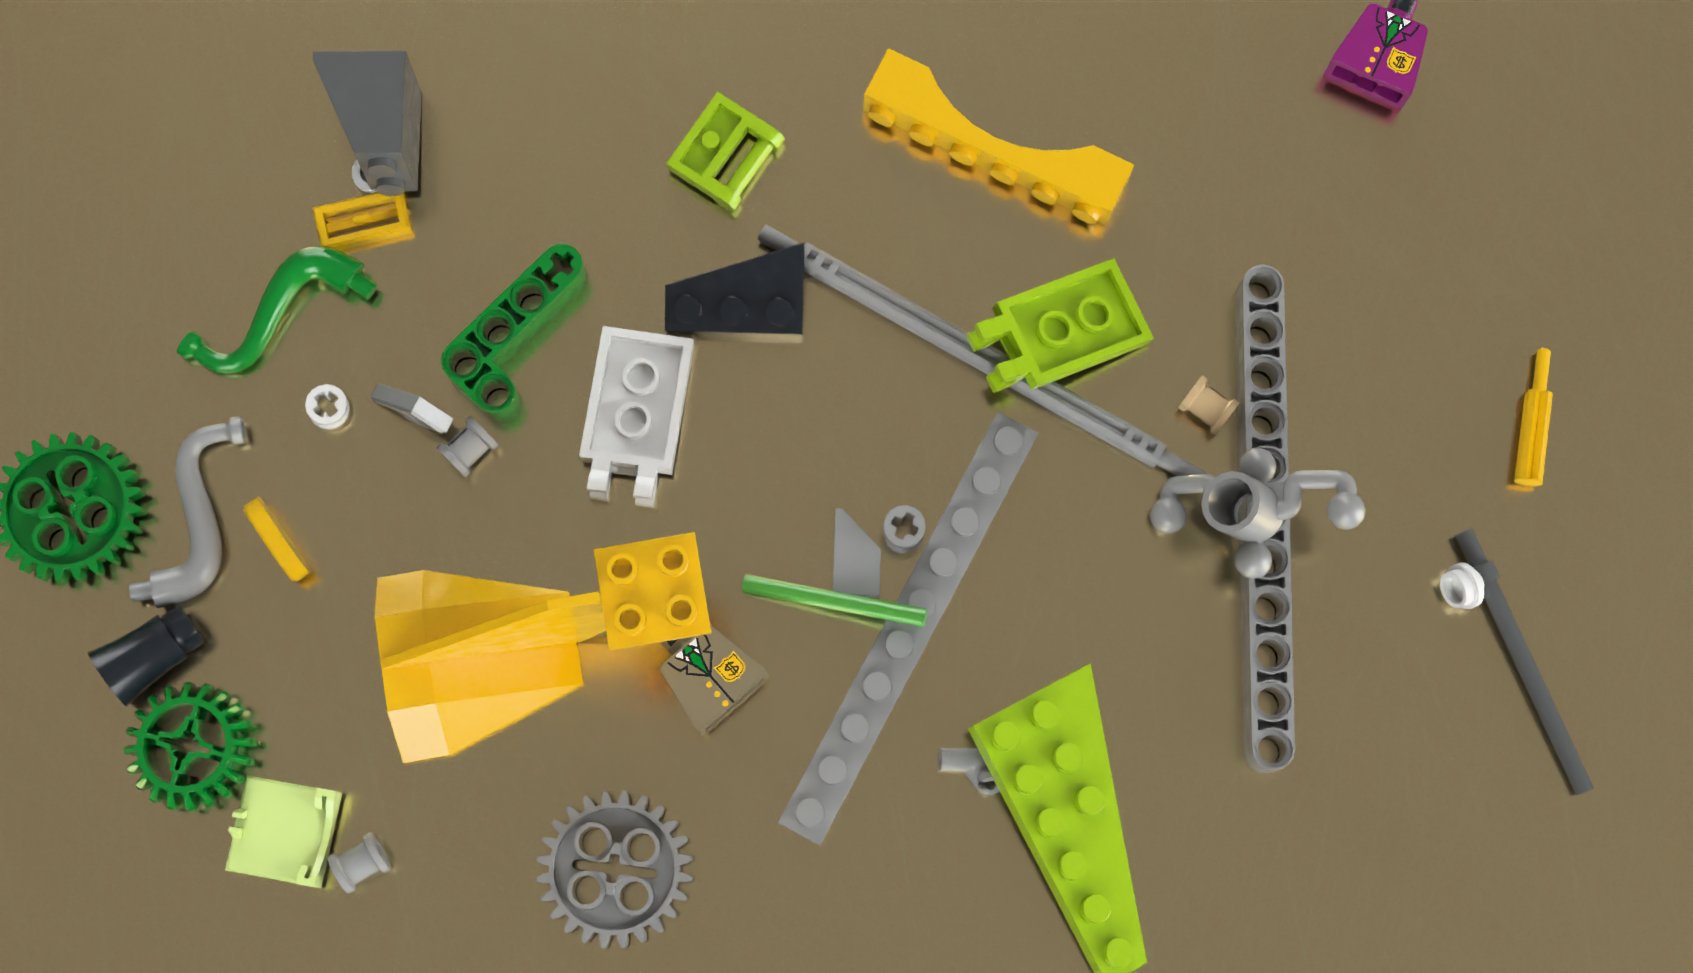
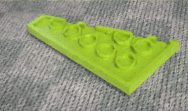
(1061, 792)

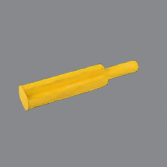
(1535, 425)

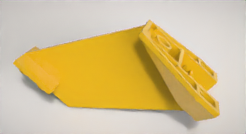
(487, 652)

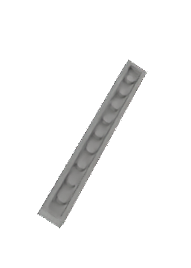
(901, 644)

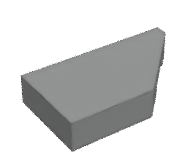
(412, 407)
(855, 559)

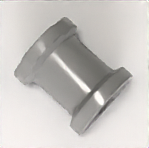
(467, 446)
(898, 516)
(359, 862)

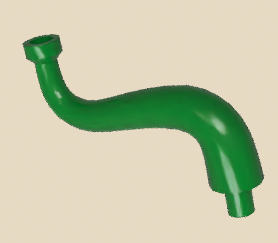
(307, 264)

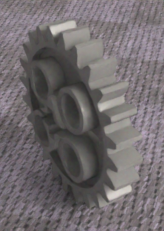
(621, 825)

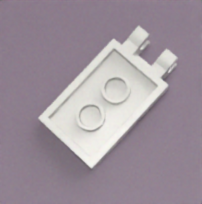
(635, 410)

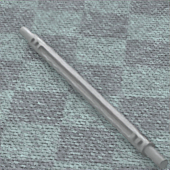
(954, 341)

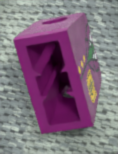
(1382, 53)

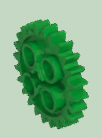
(105, 486)

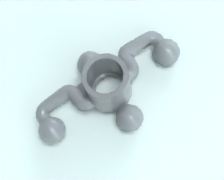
(1270, 505)

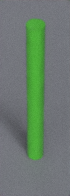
(835, 600)

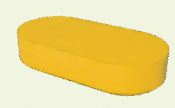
(276, 539)

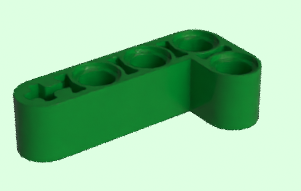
(522, 324)

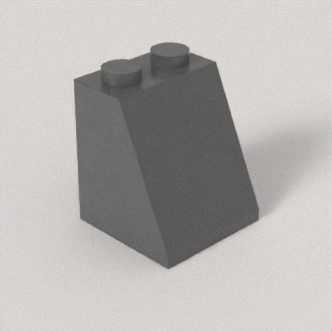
(379, 113)

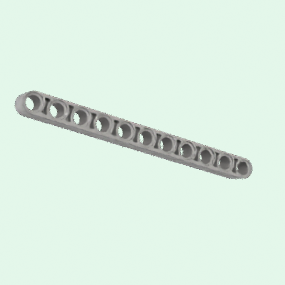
(1275, 586)

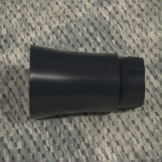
(146, 653)

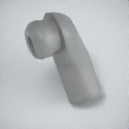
(971, 764)

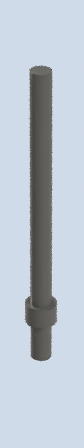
(1525, 662)

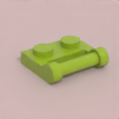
(714, 141)

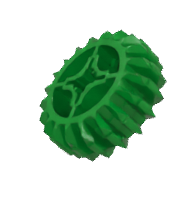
(186, 764)

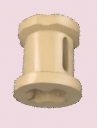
(1208, 405)

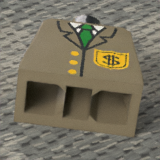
(710, 677)

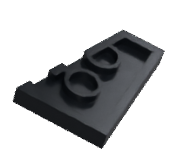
(743, 297)

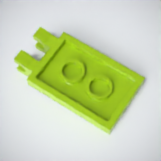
(1063, 327)

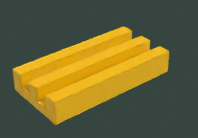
(367, 236)

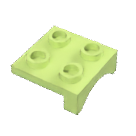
(283, 831)

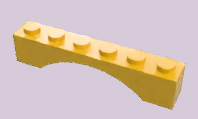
(1078, 178)

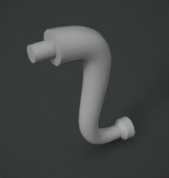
(198, 572)

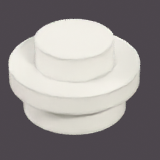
(1462, 586)

